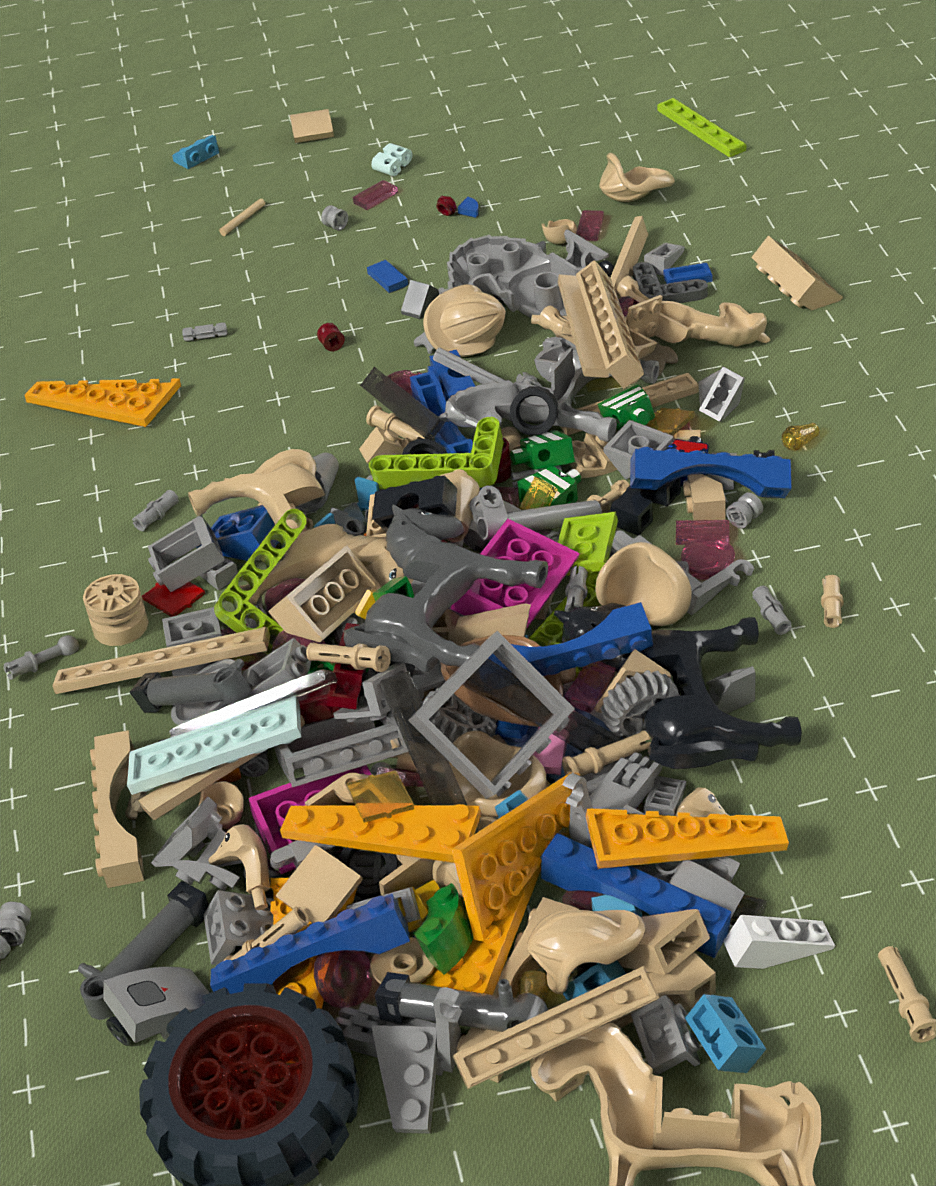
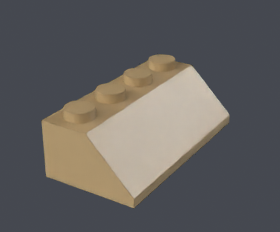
(794, 276)
(325, 597)

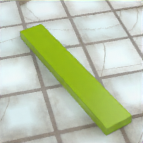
(701, 127)

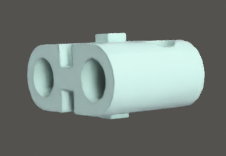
(391, 159)

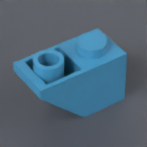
(593, 977)

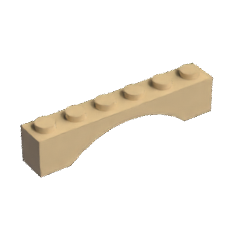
(118, 850)
(513, 968)
(681, 985)

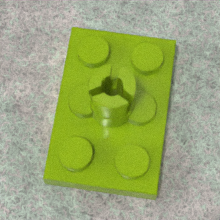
(591, 538)

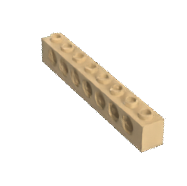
(609, 325)

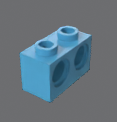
(725, 1033)

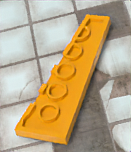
(418, 833)
(654, 838)

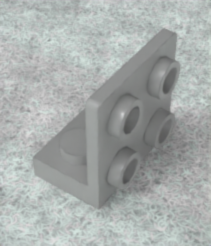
(373, 702)
(232, 921)

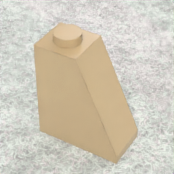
(506, 621)
(667, 941)

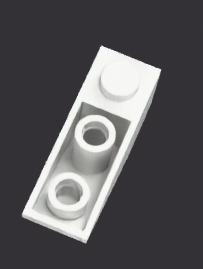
(774, 940)

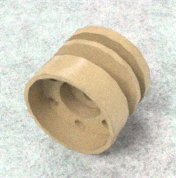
(115, 609)

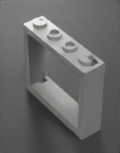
(531, 679)
(338, 746)

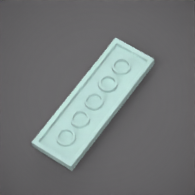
(214, 745)

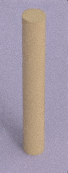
(242, 217)

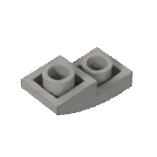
(196, 871)
(707, 885)

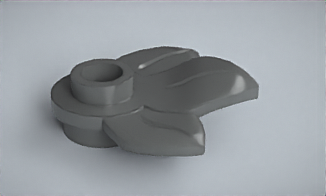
(350, 519)

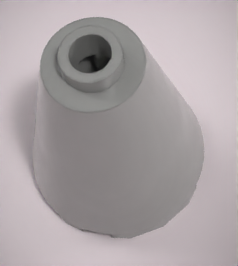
(326, 471)

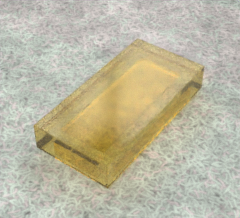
(538, 495)

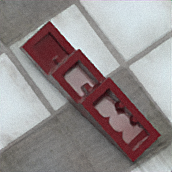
(350, 681)

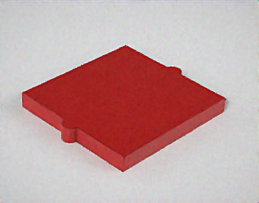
(173, 602)

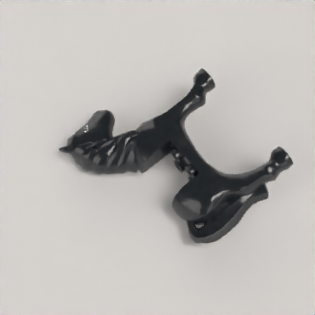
(691, 727)

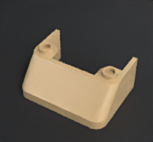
(413, 871)

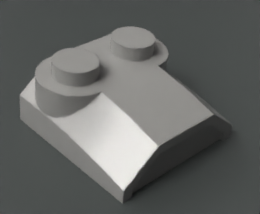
(189, 834)

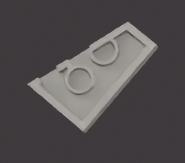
(408, 1073)

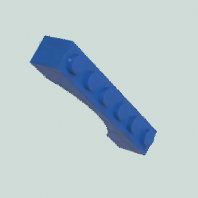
(429, 393)
(761, 475)
(616, 635)
(575, 869)
(368, 928)

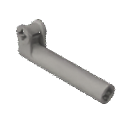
(491, 516)

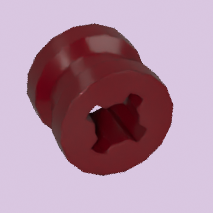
(330, 331)

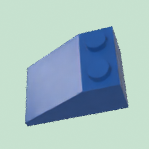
(243, 532)

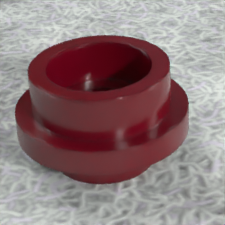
(446, 205)

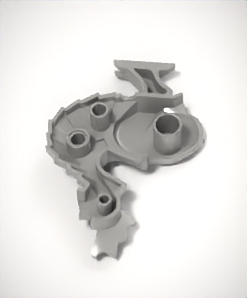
(516, 271)

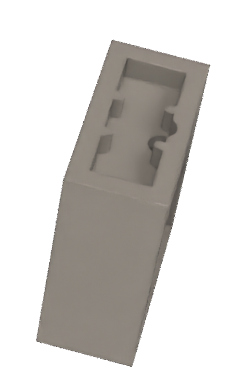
(179, 543)
(278, 668)

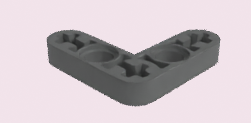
(683, 291)

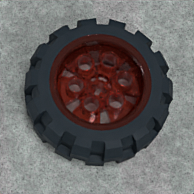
(206, 1056)

